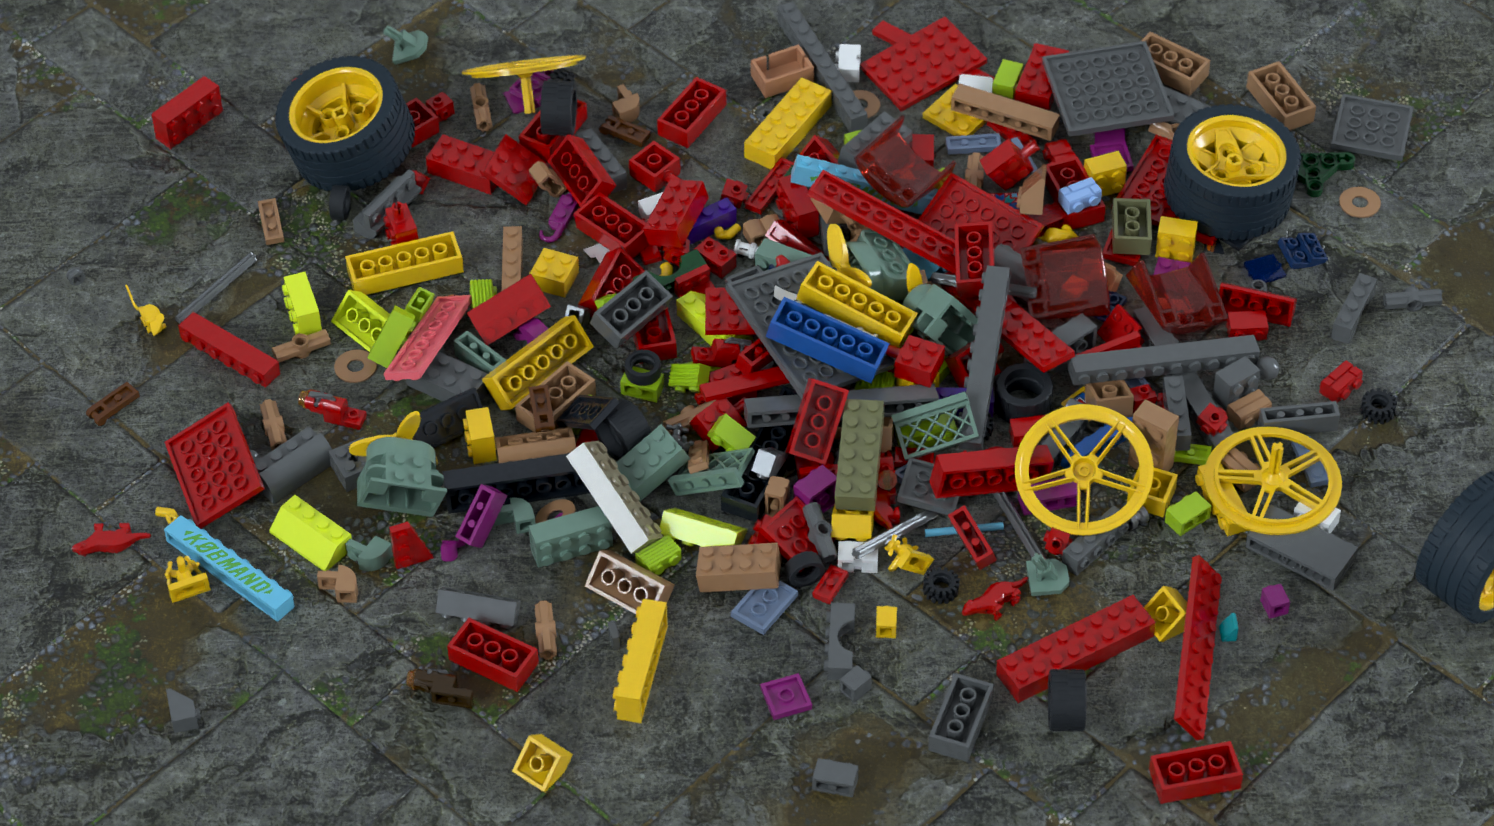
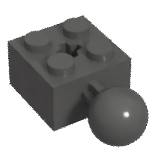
(1242, 378)
(346, 465)

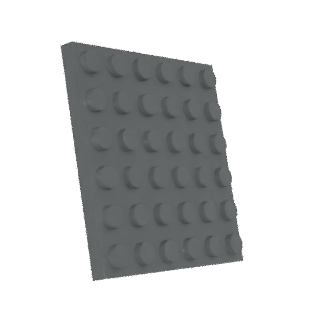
(1107, 88)

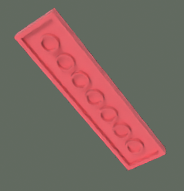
(428, 338)

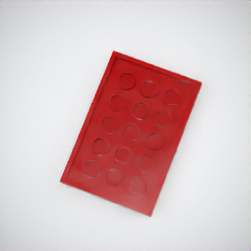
(923, 63)
(965, 203)
(214, 465)

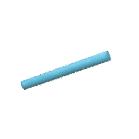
(950, 530)

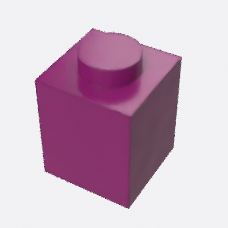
(1275, 601)

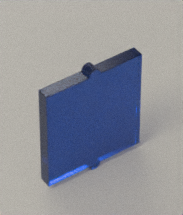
(1265, 268)

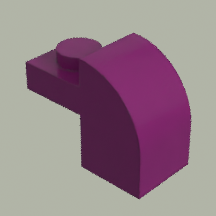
(530, 330)

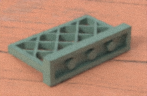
(931, 410)
(713, 479)

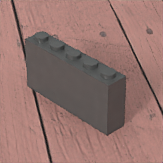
(1309, 553)

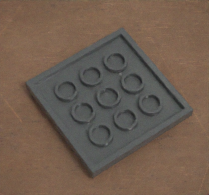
(1372, 127)

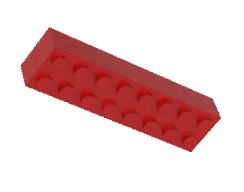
(1076, 647)

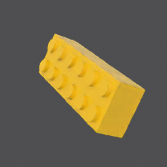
(788, 123)
(404, 263)
(856, 304)
(537, 361)
(641, 660)

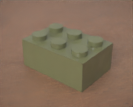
(1131, 226)

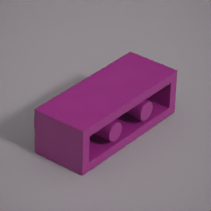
(1054, 497)
(481, 516)

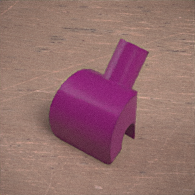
(449, 549)

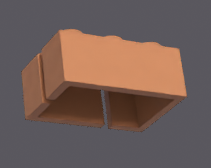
(784, 70)

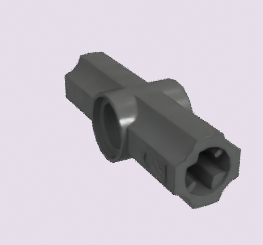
(1412, 299)
(820, 532)

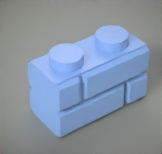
(1079, 195)

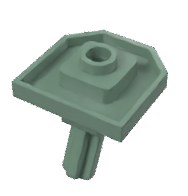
(407, 45)
(1046, 576)

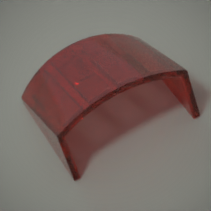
(897, 169)
(1067, 278)
(1181, 298)

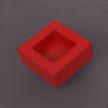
(421, 180)

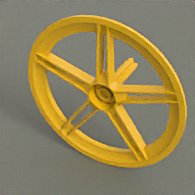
(524, 70)
(1084, 469)
(1273, 478)

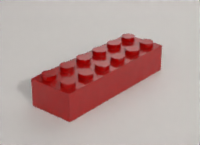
(984, 471)

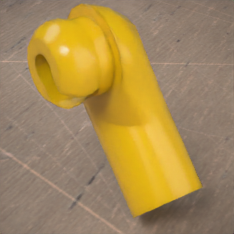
(727, 234)
(666, 269)
(169, 513)

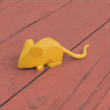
(1056, 234)
(150, 316)

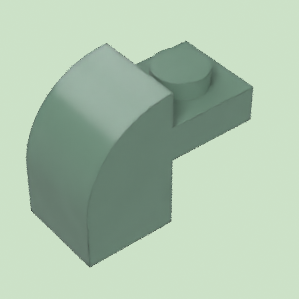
(519, 512)
(372, 556)

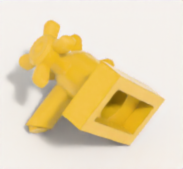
(907, 557)
(187, 584)

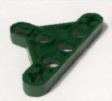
(1322, 169)

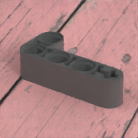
(1071, 430)

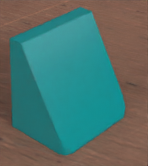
(1229, 628)

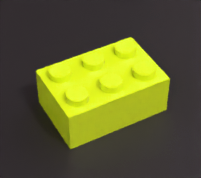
(301, 304)

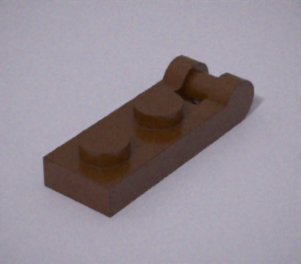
(625, 131)
(112, 403)
(541, 408)

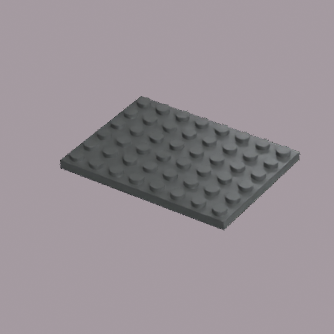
(757, 303)

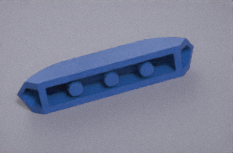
(1090, 442)

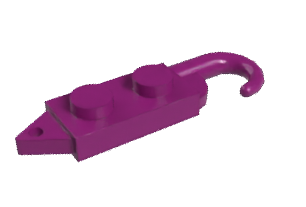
(560, 217)

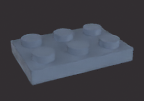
(764, 606)

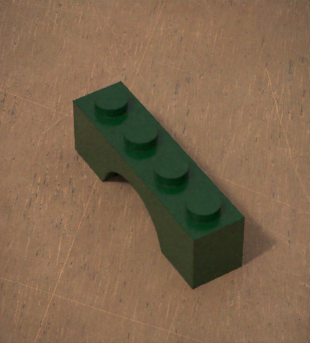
(687, 263)

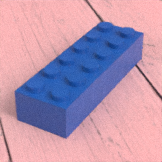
(827, 340)

